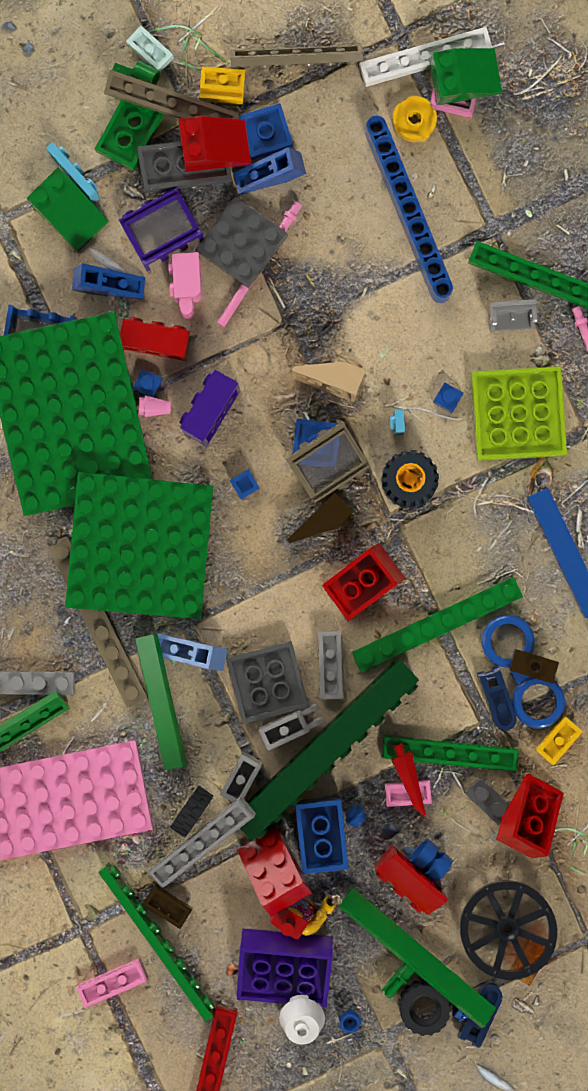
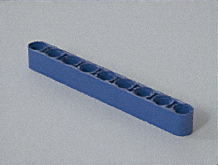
(408, 198)

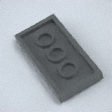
(164, 169)

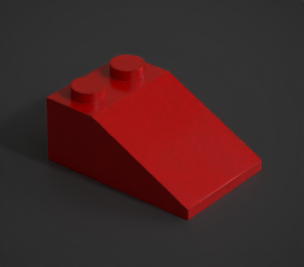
(213, 143)
(363, 581)
(531, 818)

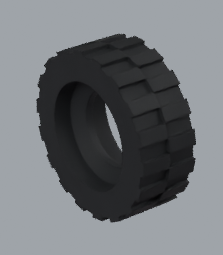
(191, 811)
(412, 1021)

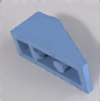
(193, 652)

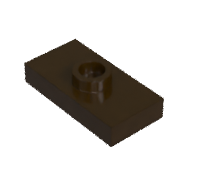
(533, 666)
(167, 906)

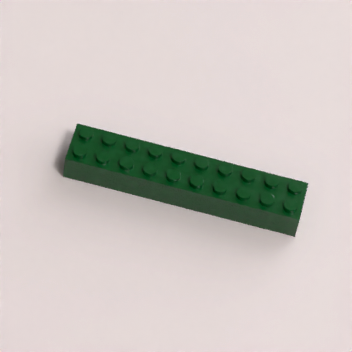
(327, 746)

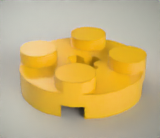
(421, 130)

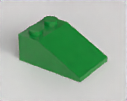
(464, 74)
(67, 209)

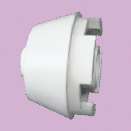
(302, 1019)

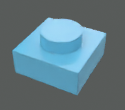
(397, 422)

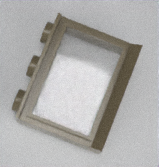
(327, 462)

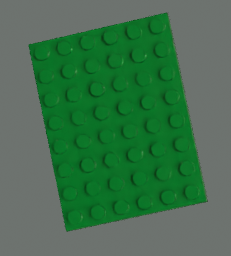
(68, 410)

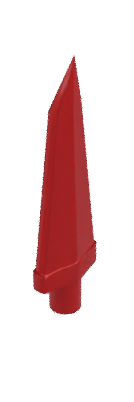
(406, 770)

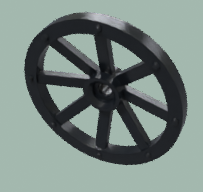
(495, 970)

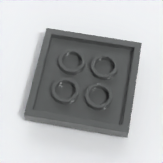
(241, 242)
(267, 682)

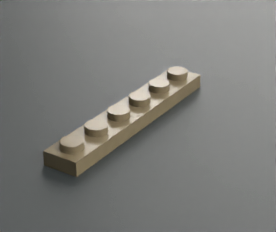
(296, 55)
(161, 99)

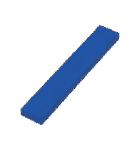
(562, 546)

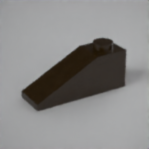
(327, 518)

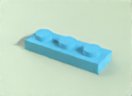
(74, 172)

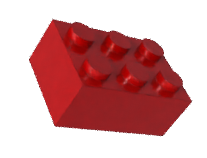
(274, 872)

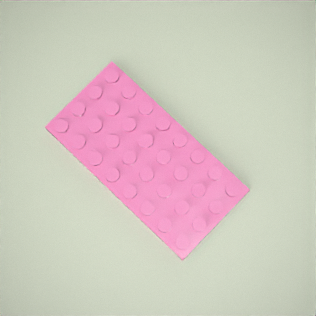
(72, 799)

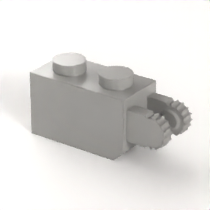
(288, 727)

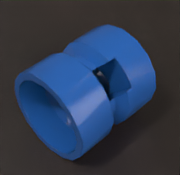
(433, 862)

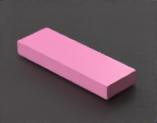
(112, 983)

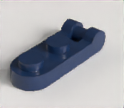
(498, 699)
(492, 994)

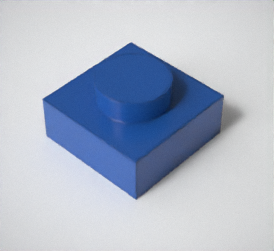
(147, 383)
(448, 397)
(244, 484)

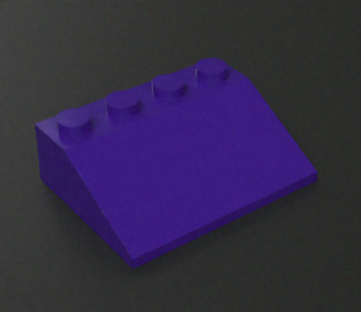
(282, 967)

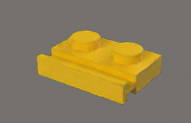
(222, 85)

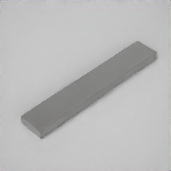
(202, 842)

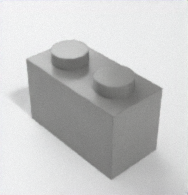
(241, 777)

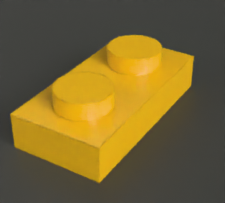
(558, 740)

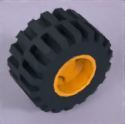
(410, 479)

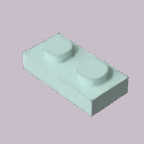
(149, 49)

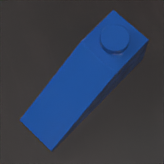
(270, 171)
(107, 282)

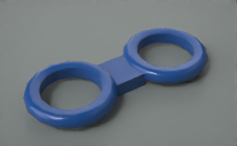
(522, 681)

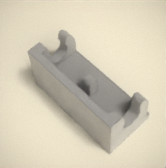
(512, 315)

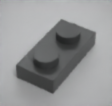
(487, 800)

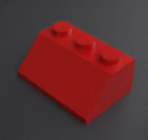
(409, 881)

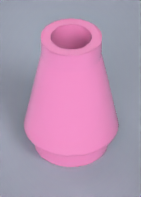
(153, 406)

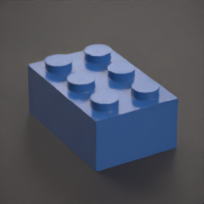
(321, 835)

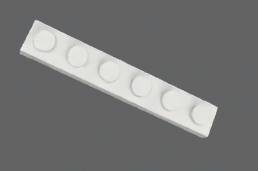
(418, 58)

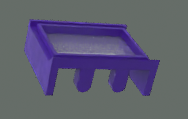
(160, 227)

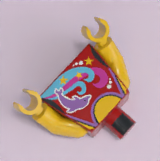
(302, 918)

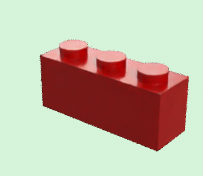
(155, 338)

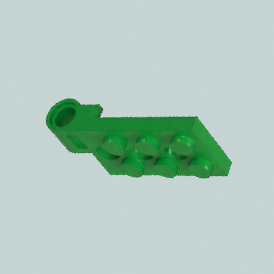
(119, 124)

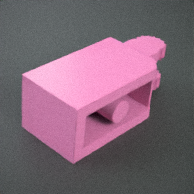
(186, 281)

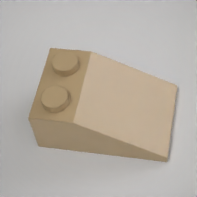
(335, 378)

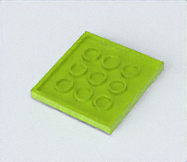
(519, 413)

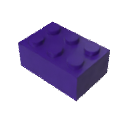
(209, 407)

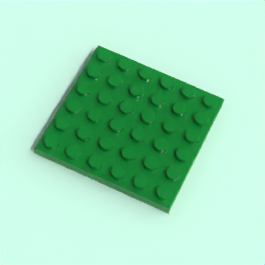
(139, 546)

